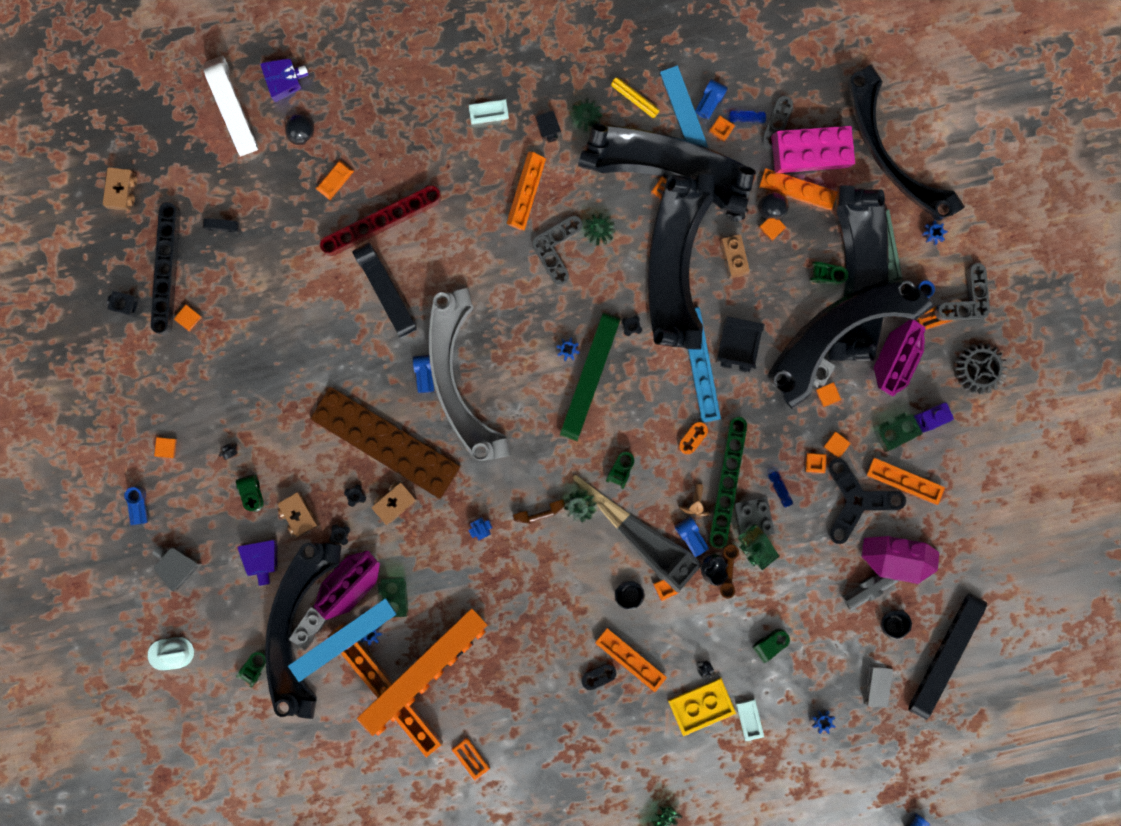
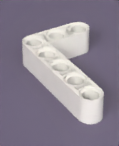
(218, 78)

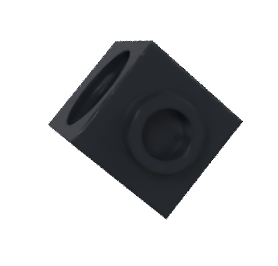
(548, 126)
(130, 307)

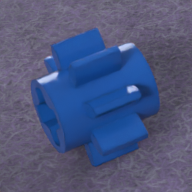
(939, 235)
(566, 355)
(480, 528)
(374, 637)
(821, 716)

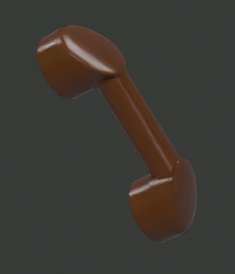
(523, 517)
(727, 590)

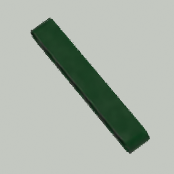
(590, 376)
(721, 489)

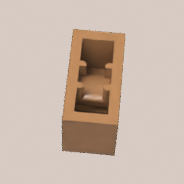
(115, 180)
(734, 256)
(298, 504)
(390, 513)

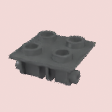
(754, 512)

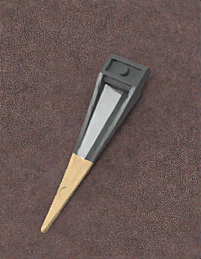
(663, 556)

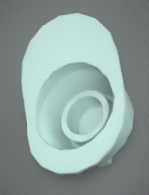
(170, 653)

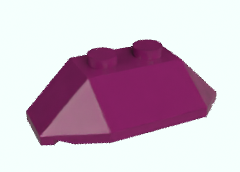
(900, 357)
(900, 558)
(347, 585)

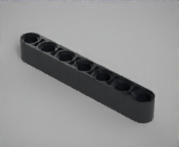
(161, 260)
(947, 656)

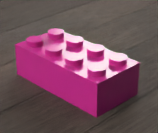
(813, 149)

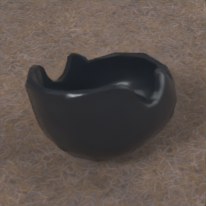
(299, 129)
(773, 205)
(713, 570)
(629, 595)
(896, 624)

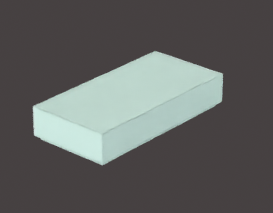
(488, 111)
(749, 719)

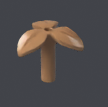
(697, 507)

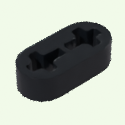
(220, 225)
(597, 672)

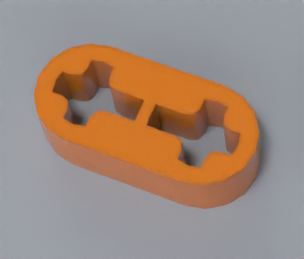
(689, 435)

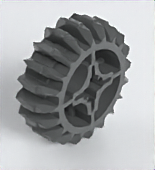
(995, 375)

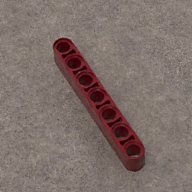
(370, 221)

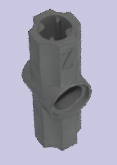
(867, 591)

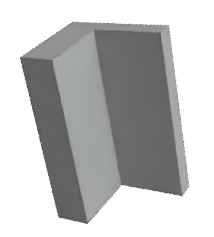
(878, 686)

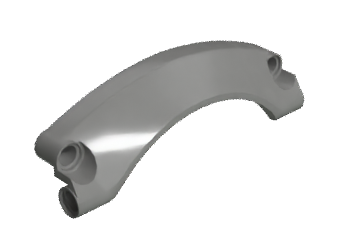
(443, 332)

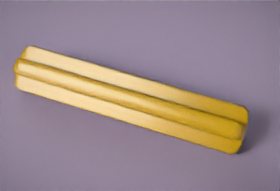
(635, 97)

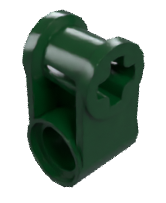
(827, 274)
(620, 471)
(250, 490)
(768, 647)
(251, 670)

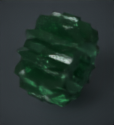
(586, 107)
(602, 223)
(587, 509)

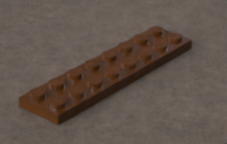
(385, 443)

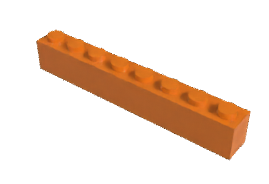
(421, 672)
(378, 681)

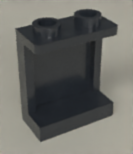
(739, 344)

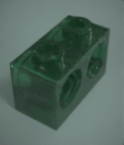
(899, 435)
(758, 547)
(399, 597)

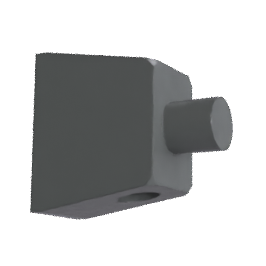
(174, 566)

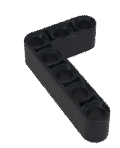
(384, 289)

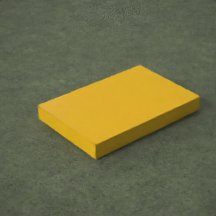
(701, 706)

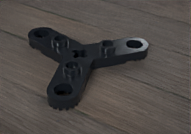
(870, 501)

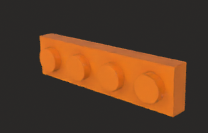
(798, 189)
(526, 191)
(905, 481)
(630, 660)

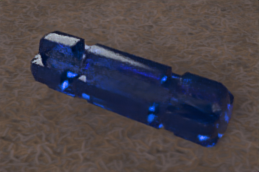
(747, 116)
(781, 489)

